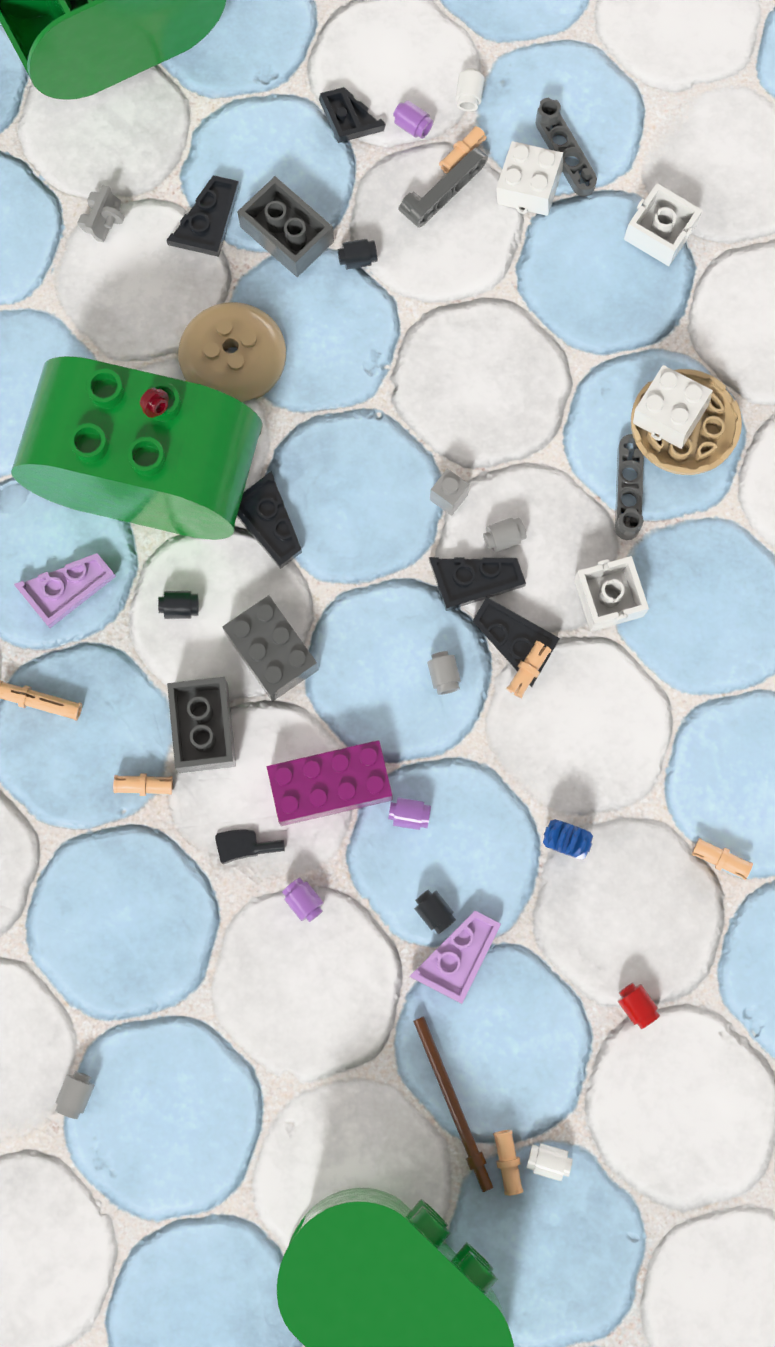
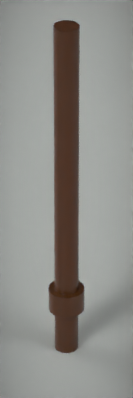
(475, 1159)

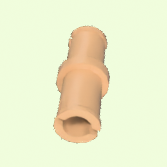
(462, 148)
(528, 669)
(143, 784)
(722, 859)
(508, 1162)

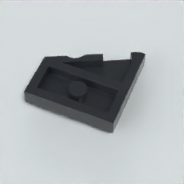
(348, 116)

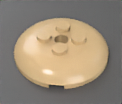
(240, 374)
(710, 440)

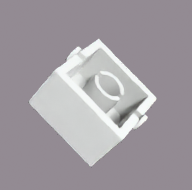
(529, 178)
(662, 224)
(672, 407)
(611, 593)

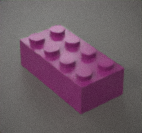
(329, 783)

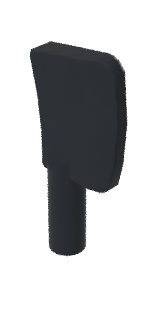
(243, 844)

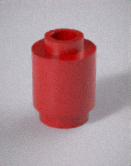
(638, 1005)

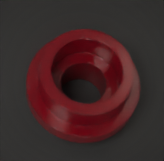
(154, 402)

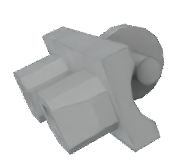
(103, 214)

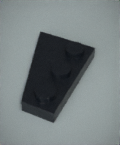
(208, 220)
(268, 522)
(472, 580)
(512, 633)

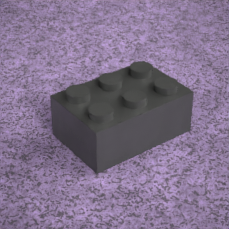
(286, 226)
(270, 648)
(201, 725)

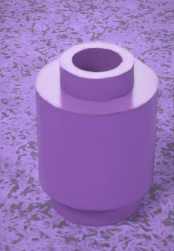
(413, 119)
(409, 814)
(303, 900)

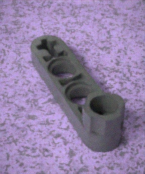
(548, 115)
(422, 209)
(632, 487)

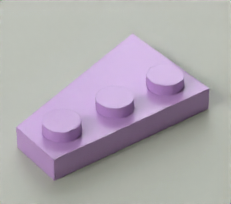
(63, 590)
(458, 958)

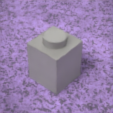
(449, 492)

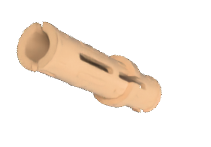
(27, 697)

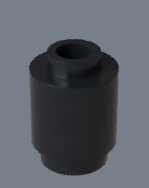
(357, 253)
(178, 605)
(434, 911)

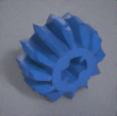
(567, 839)

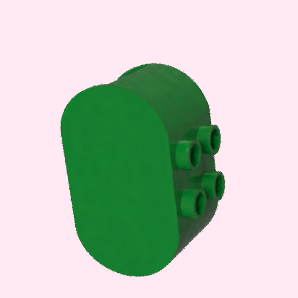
(94, 44)
(105, 457)
(384, 1277)

